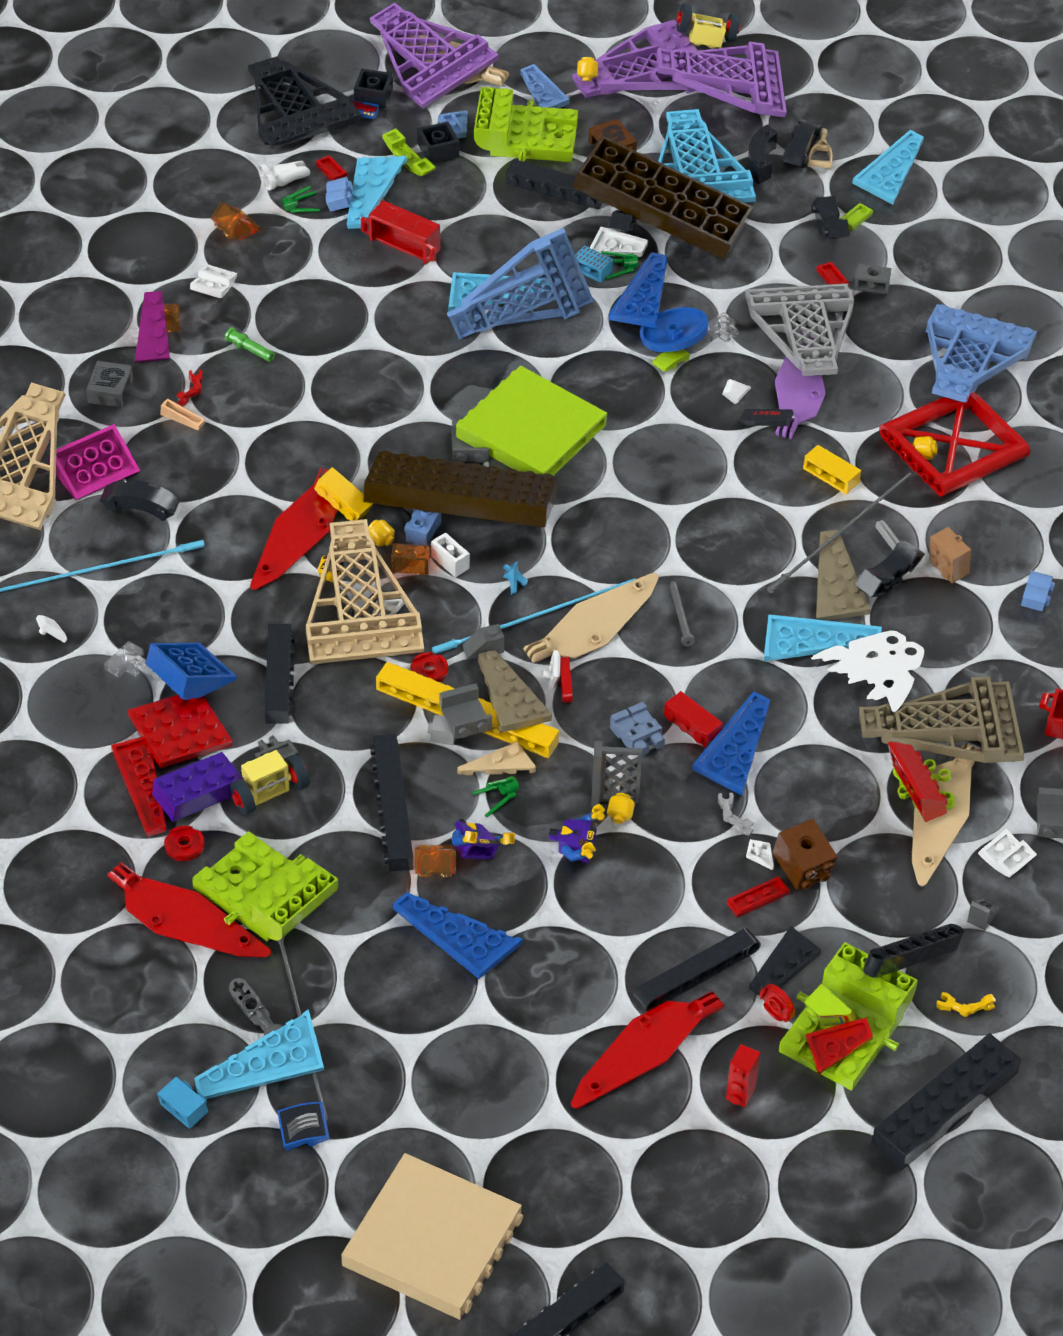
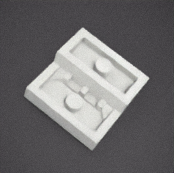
(213, 281)
(1007, 853)

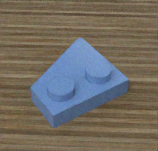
(457, 120)

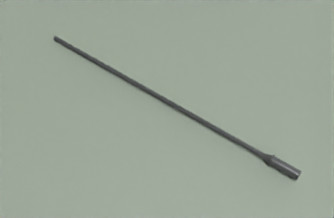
(785, 577)
(281, 942)

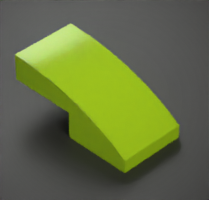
(668, 360)

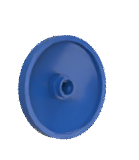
(675, 330)

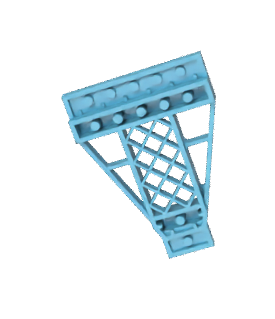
(687, 128)

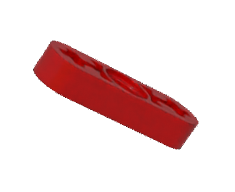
(565, 680)

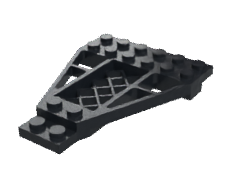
(302, 123)

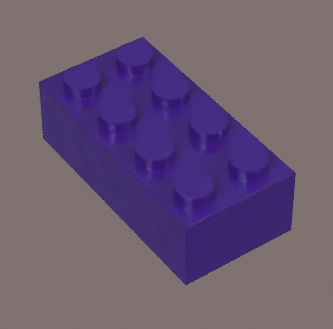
(195, 786)

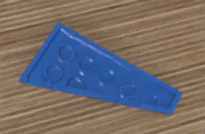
(643, 295)
(733, 749)
(459, 936)

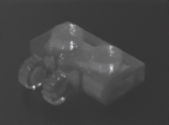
(722, 327)
(125, 659)

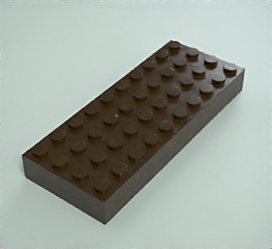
(662, 197)
(460, 489)

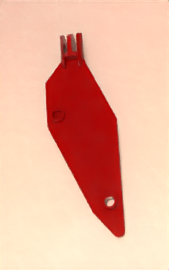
(294, 534)
(184, 915)
(644, 1045)

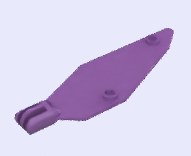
(798, 393)

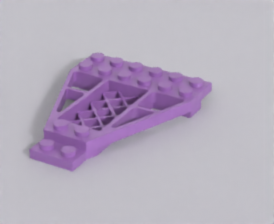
(659, 36)
(446, 70)
(760, 70)

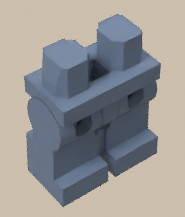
(637, 728)

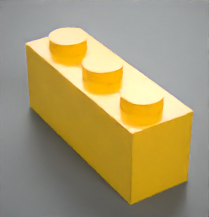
(832, 469)
(342, 495)

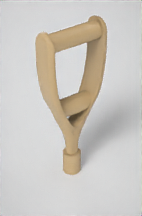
(821, 145)

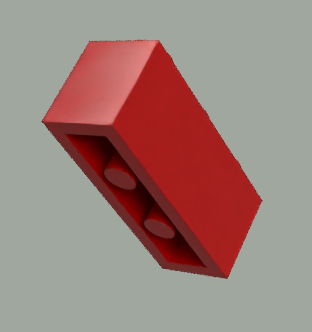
(692, 719)
(742, 1075)

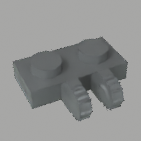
(284, 748)

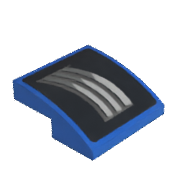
(303, 1125)

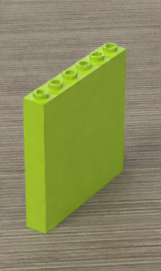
(531, 423)

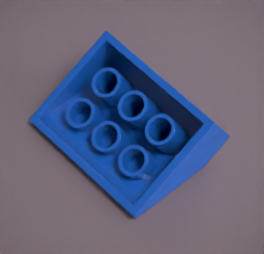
(188, 668)

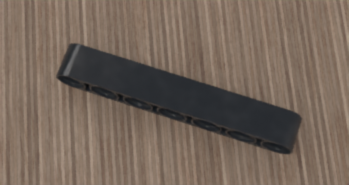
(913, 950)
(697, 969)

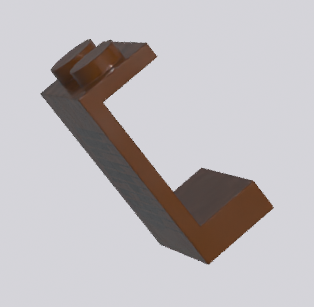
(613, 130)

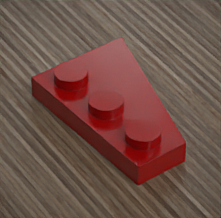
(837, 1042)

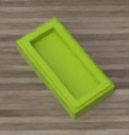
(857, 216)

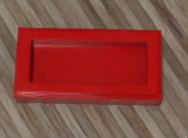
(331, 168)
(831, 274)

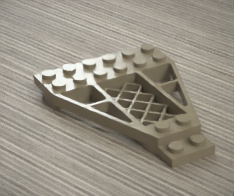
(993, 726)

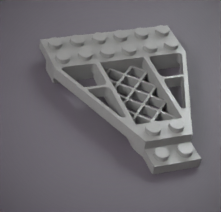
(808, 301)

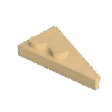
(500, 761)

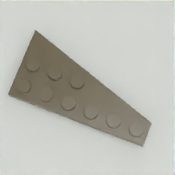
(836, 586)
(509, 695)

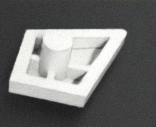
(735, 391)
(391, 606)
(51, 627)
(553, 672)
(760, 853)

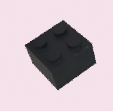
(373, 87)
(438, 142)

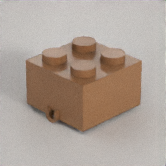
(949, 555)

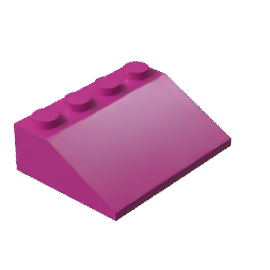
(94, 462)

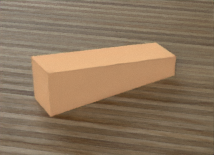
(180, 414)

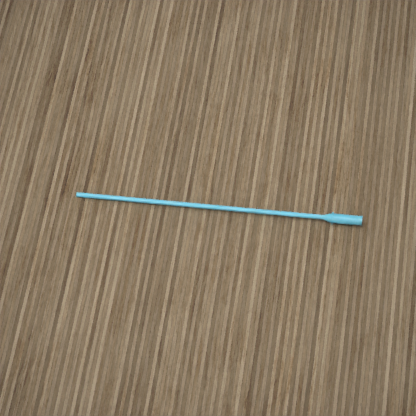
(182, 548)
(454, 643)

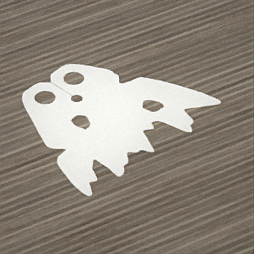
(880, 668)

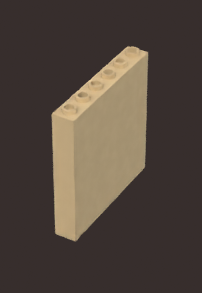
(432, 1236)

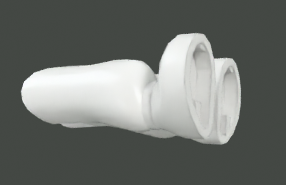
(282, 174)

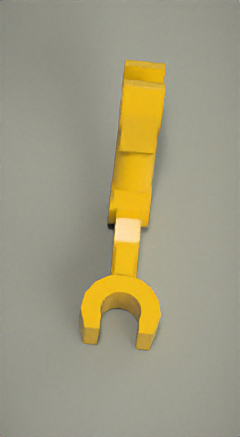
(965, 1010)

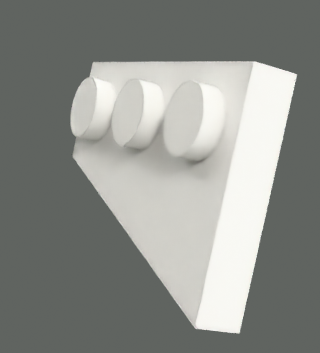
(618, 242)

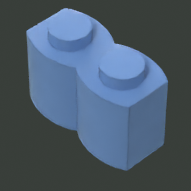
(339, 194)
(1037, 591)

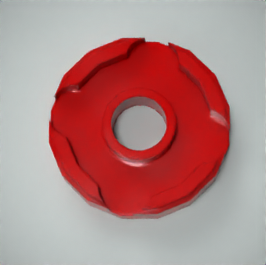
(428, 659)
(184, 852)
(777, 1003)

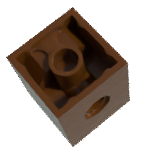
(805, 855)

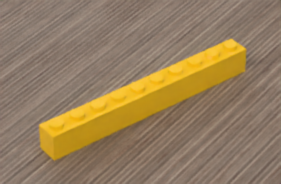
(425, 694)

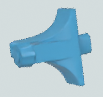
(514, 577)

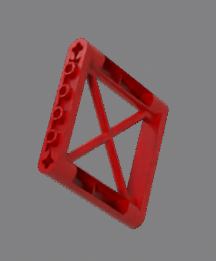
(1011, 451)

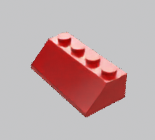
(917, 780)

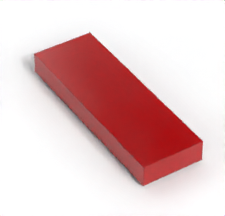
(757, 896)

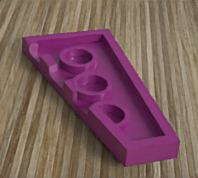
(152, 335)

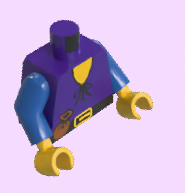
(578, 835)
(476, 842)

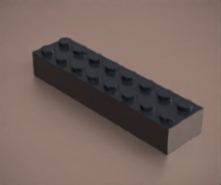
(945, 1101)

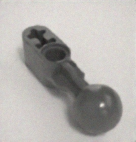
(259, 1014)

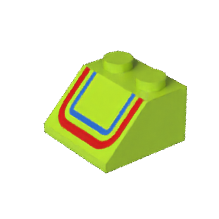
(827, 1008)

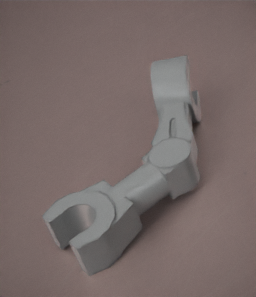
(726, 805)

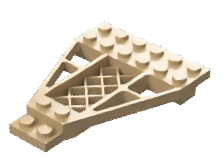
(17, 500)
(358, 636)

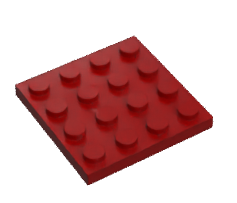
(179, 729)

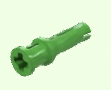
(243, 341)

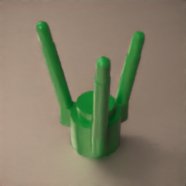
(290, 201)
(628, 261)
(506, 786)

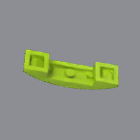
(398, 147)

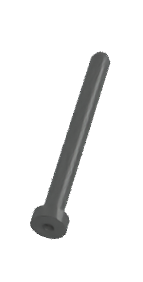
(687, 639)

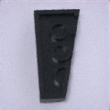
(786, 961)

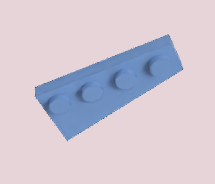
(543, 89)

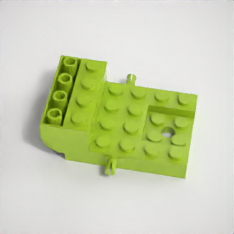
(523, 130)
(270, 890)
(878, 999)

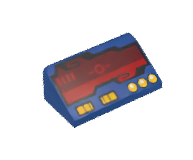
(366, 110)

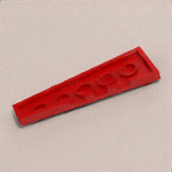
(138, 773)

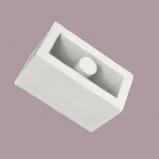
(450, 555)

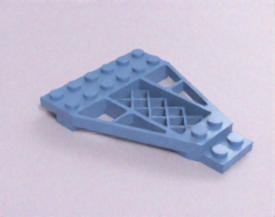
(556, 266)
(978, 334)

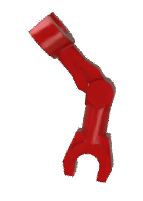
(197, 389)

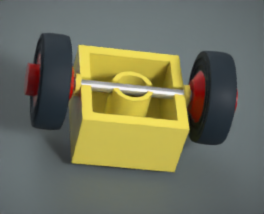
(707, 29)
(266, 779)

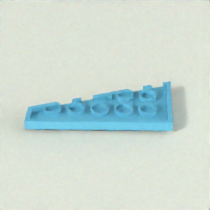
(888, 171)
(370, 184)
(465, 283)
(803, 637)
(273, 1058)

